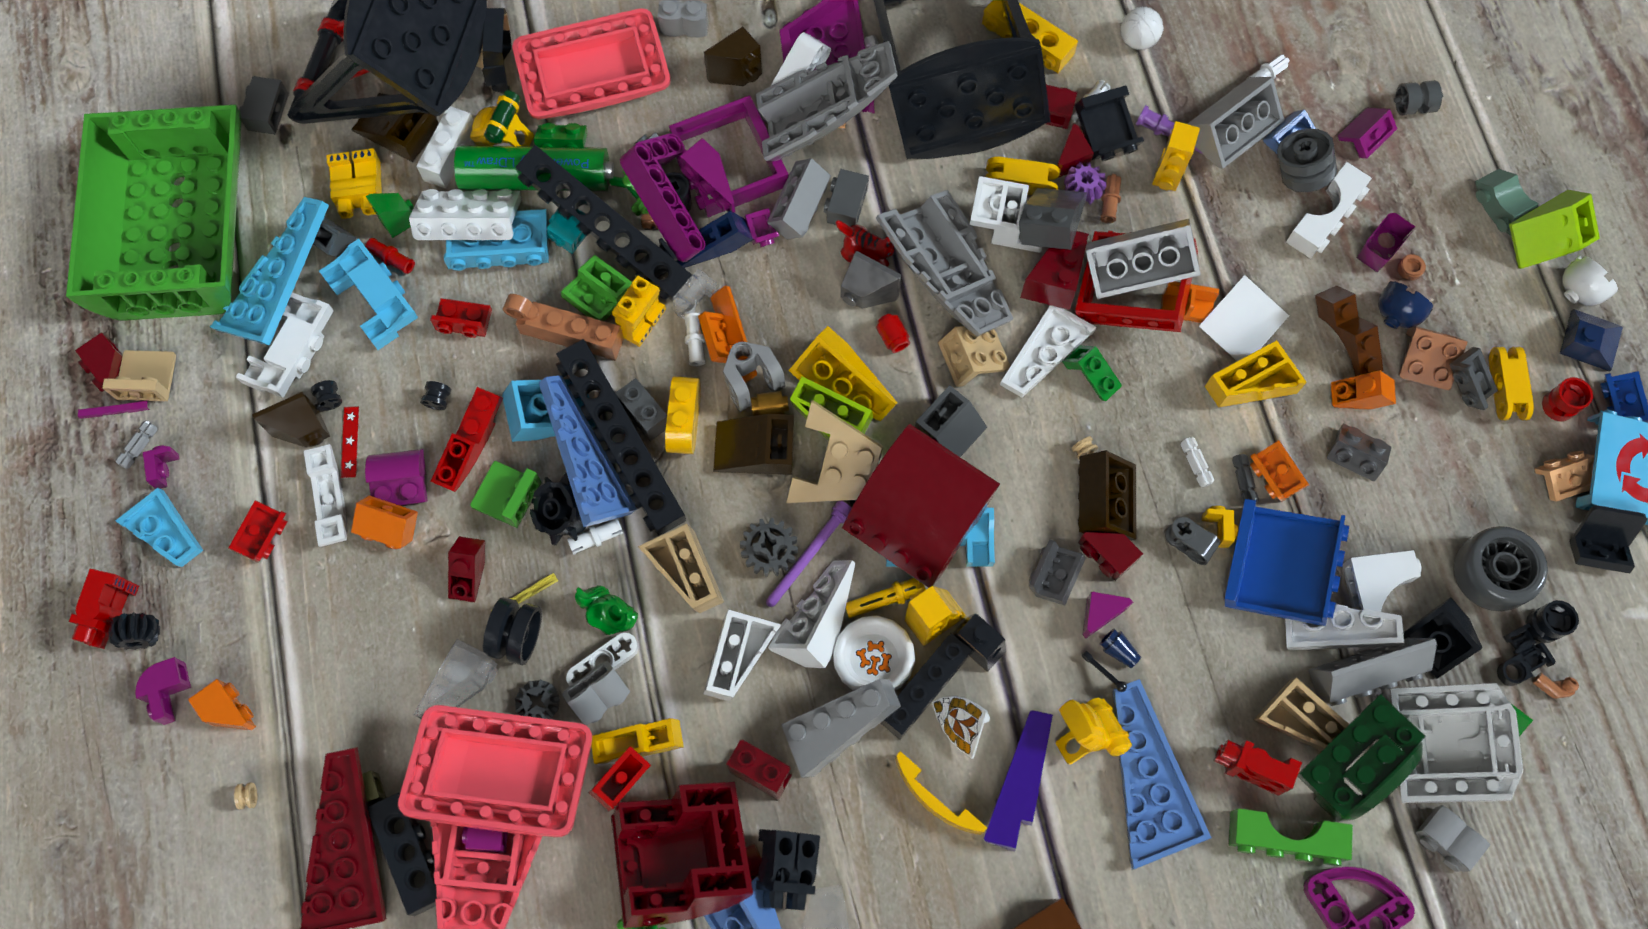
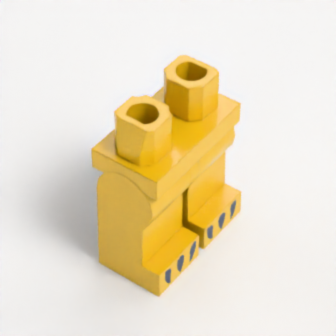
(353, 180)
(638, 310)

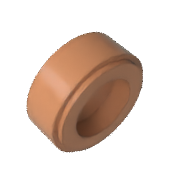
(1411, 267)

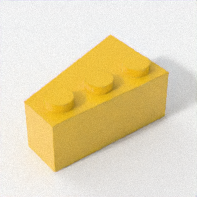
(1256, 377)

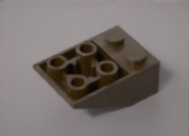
(399, 133)
(755, 445)

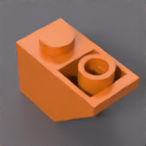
(1364, 391)
(219, 706)

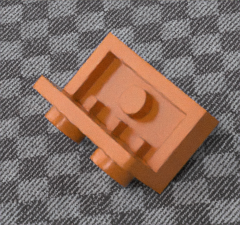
(1279, 471)

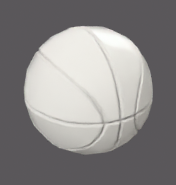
(1141, 28)

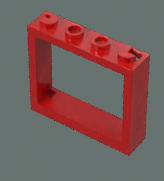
(1125, 315)

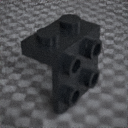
(1605, 538)

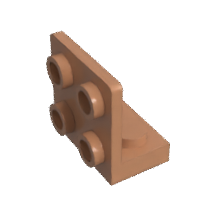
(1430, 357)

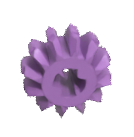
(1086, 180)

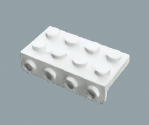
(464, 215)

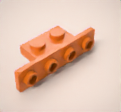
(723, 328)

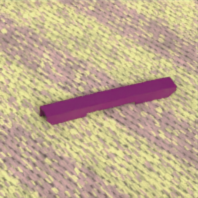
(114, 409)

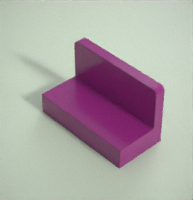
(1369, 130)

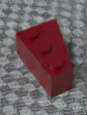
(1056, 275)

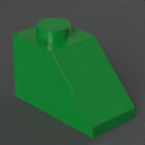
(392, 211)

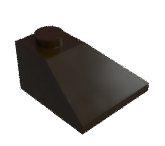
(294, 421)

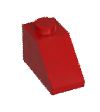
(619, 779)

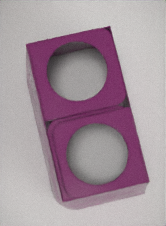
(1394, 225)

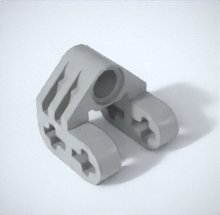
(735, 369)

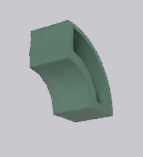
(1503, 198)

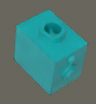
(565, 232)

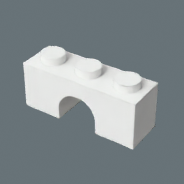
(438, 158)

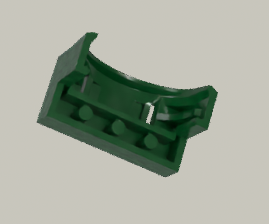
(1375, 772)

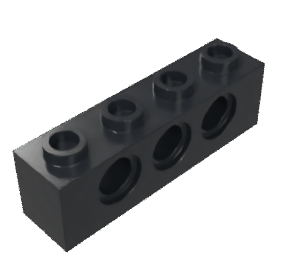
(927, 685)
(383, 817)

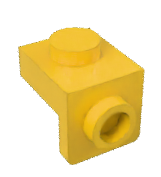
(1226, 529)

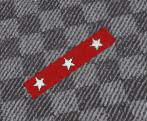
(349, 442)

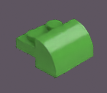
(596, 289)

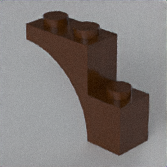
(1359, 336)

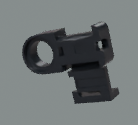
(1528, 657)

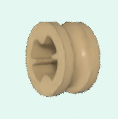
(1084, 447)
(245, 795)

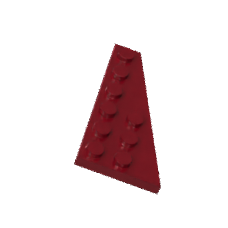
(342, 864)

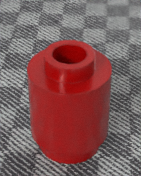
(893, 333)

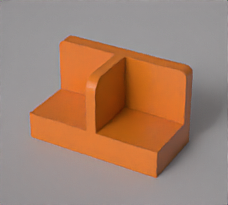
(1199, 302)

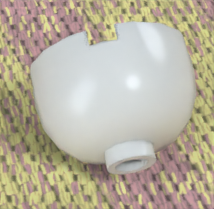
(1586, 282)

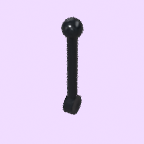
(1120, 685)

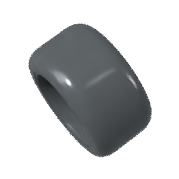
(1500, 568)

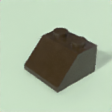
(734, 60)

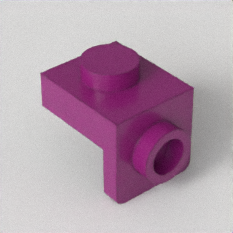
(760, 229)

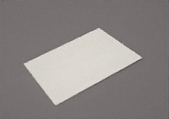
(1244, 320)

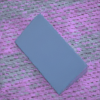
(1294, 122)

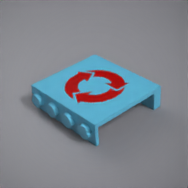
(1619, 464)

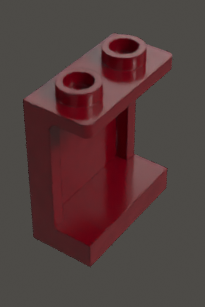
(759, 769)

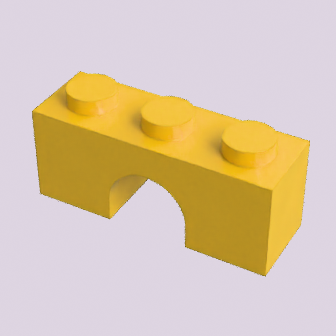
(1175, 156)

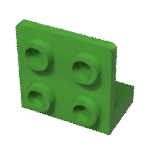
(506, 493)

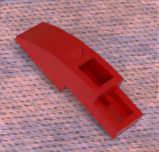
(468, 442)

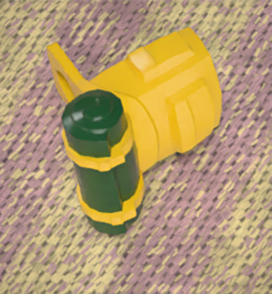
(498, 123)

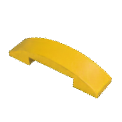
(964, 822)

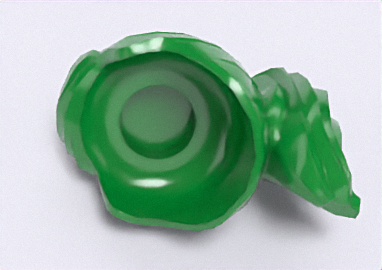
(606, 610)

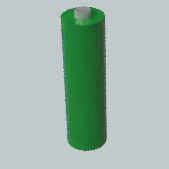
(495, 166)

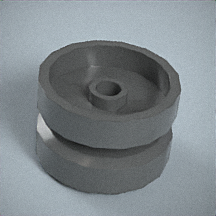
(1307, 160)

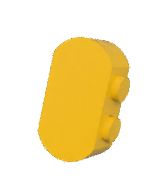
(682, 415)

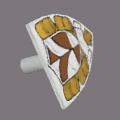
(961, 721)

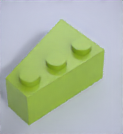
(844, 408)

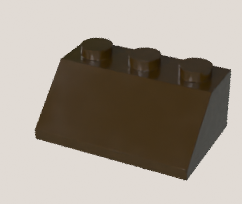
(1107, 494)

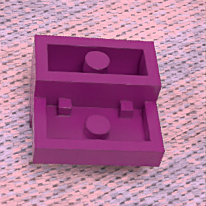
(397, 476)

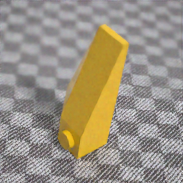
(838, 368)

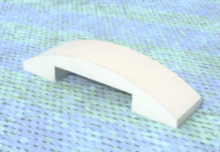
(328, 495)

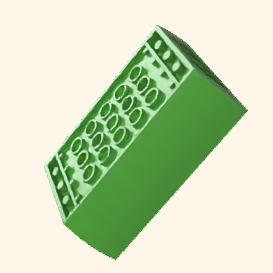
(128, 217)

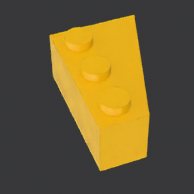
(932, 613)

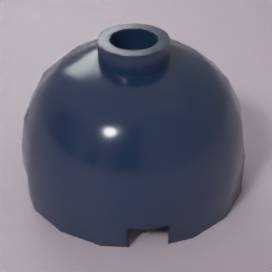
(1402, 307)

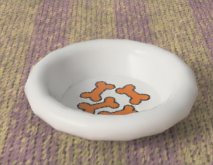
(873, 651)

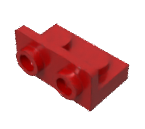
(462, 318)

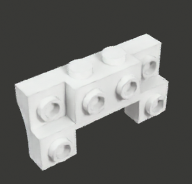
(292, 347)

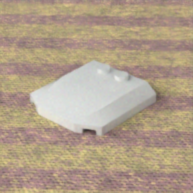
(1468, 743)

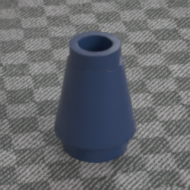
(1120, 648)

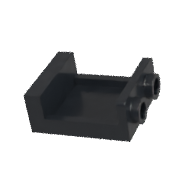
(1108, 123)

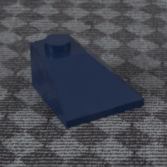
(1591, 340)

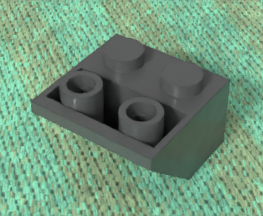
(952, 421)

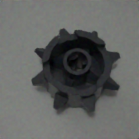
(556, 510)

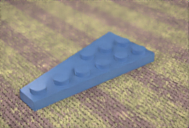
(591, 475)
(1156, 796)

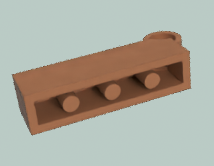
(564, 326)

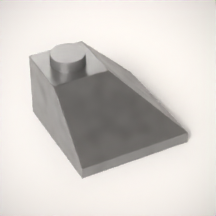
(869, 283)

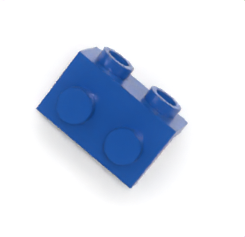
(1626, 395)

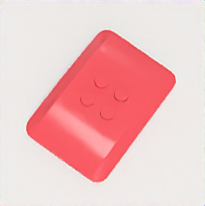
(591, 64)
(496, 771)

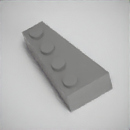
(833, 727)

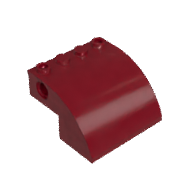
(920, 505)
(680, 855)

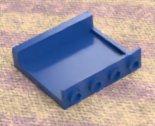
(1286, 564)

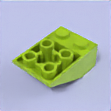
(1555, 228)

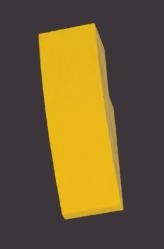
(643, 738)

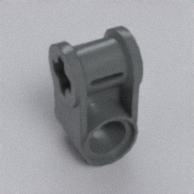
(1193, 541)

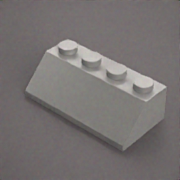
(1238, 120)
(1143, 258)
(1373, 669)

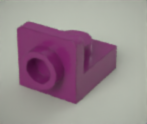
(156, 467)

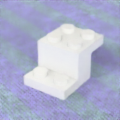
(1000, 207)

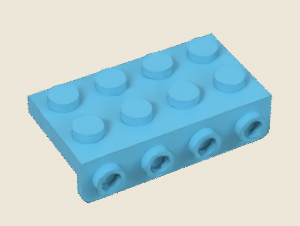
(527, 245)

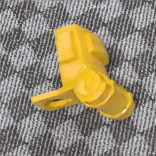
(1093, 728)

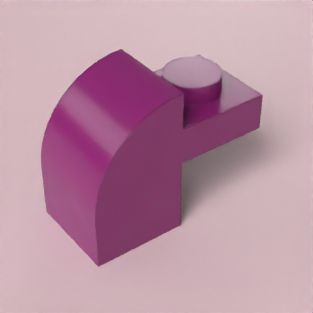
(158, 684)

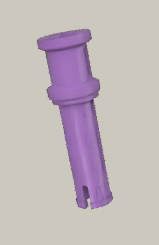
(1156, 122)

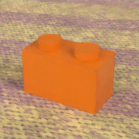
(384, 522)

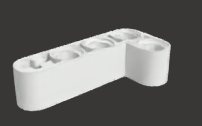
(804, 54)

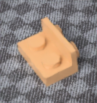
(1567, 475)

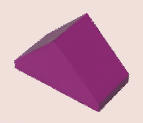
(1101, 610)

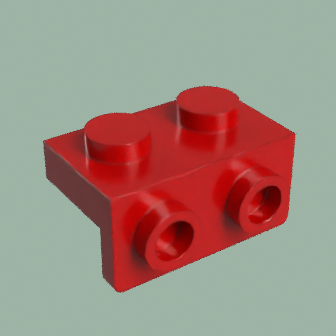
(257, 532)

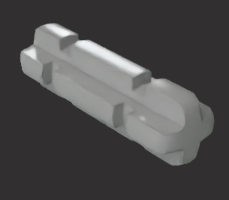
(136, 444)

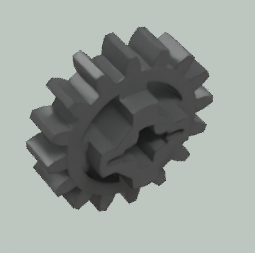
(778, 543)

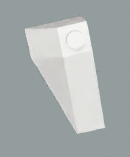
(817, 624)

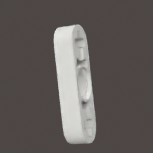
(604, 650)

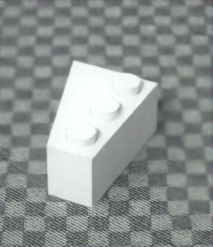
(737, 651)

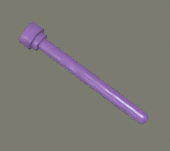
(839, 515)

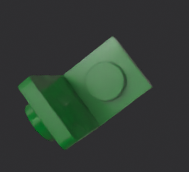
(1095, 369)

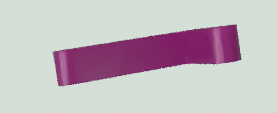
(644, 169)

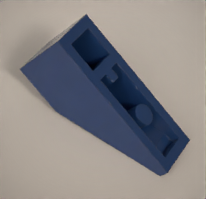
(721, 238)

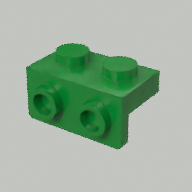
(560, 135)

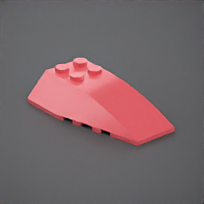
(478, 886)

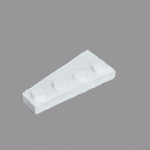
(1047, 347)
(1347, 630)

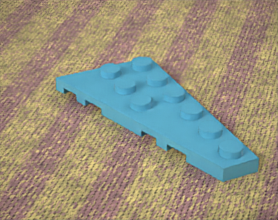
(273, 278)

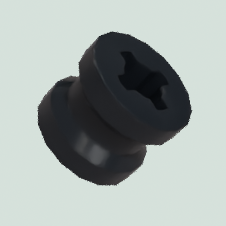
(326, 395)
(435, 395)

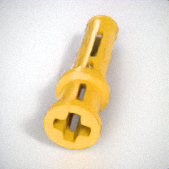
(898, 588)

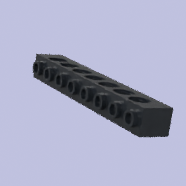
(538, 162)
(580, 357)

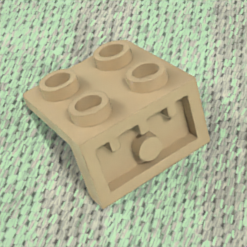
(972, 355)
(143, 376)

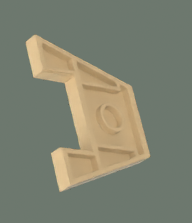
(847, 461)

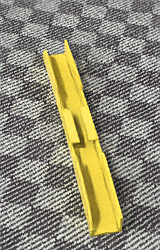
(536, 588)

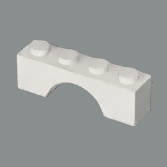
(1313, 230)

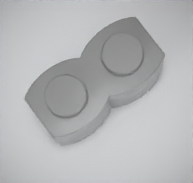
(683, 18)
(596, 693)
(1452, 839)

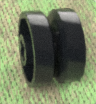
(512, 631)

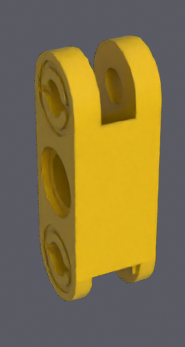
(1023, 172)
(1512, 382)

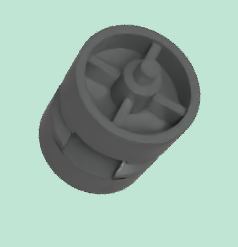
(1424, 98)

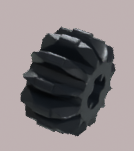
(134, 631)

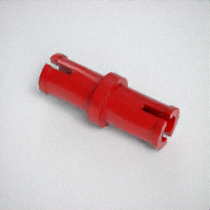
(390, 256)

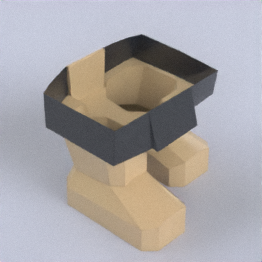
(495, 49)

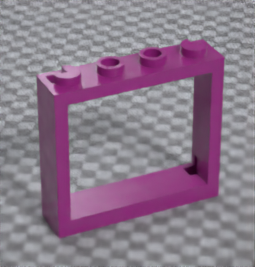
(717, 118)

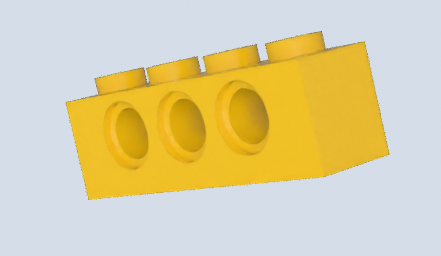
(1061, 45)

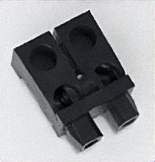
(788, 867)

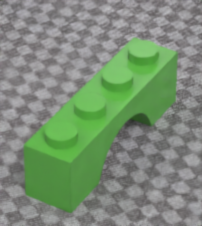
(1326, 840)

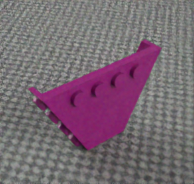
(832, 23)

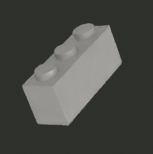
(799, 199)

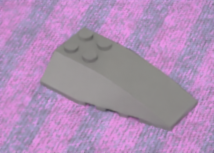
(822, 100)
(947, 261)

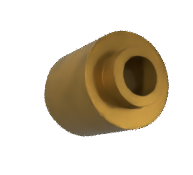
(769, 403)

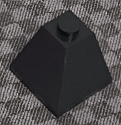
(1453, 635)

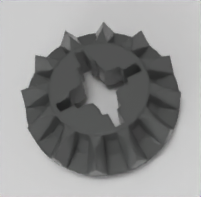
(536, 688)

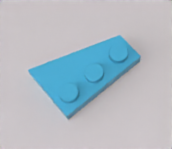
(162, 528)

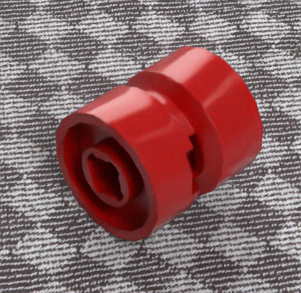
(1567, 399)

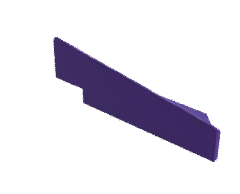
(1022, 783)

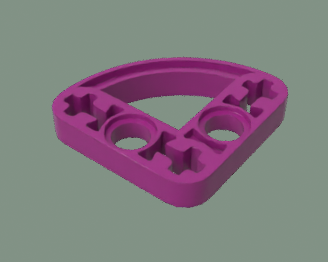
(1385, 886)

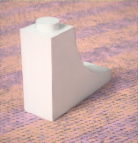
(1375, 576)

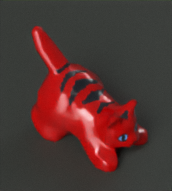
(861, 240)

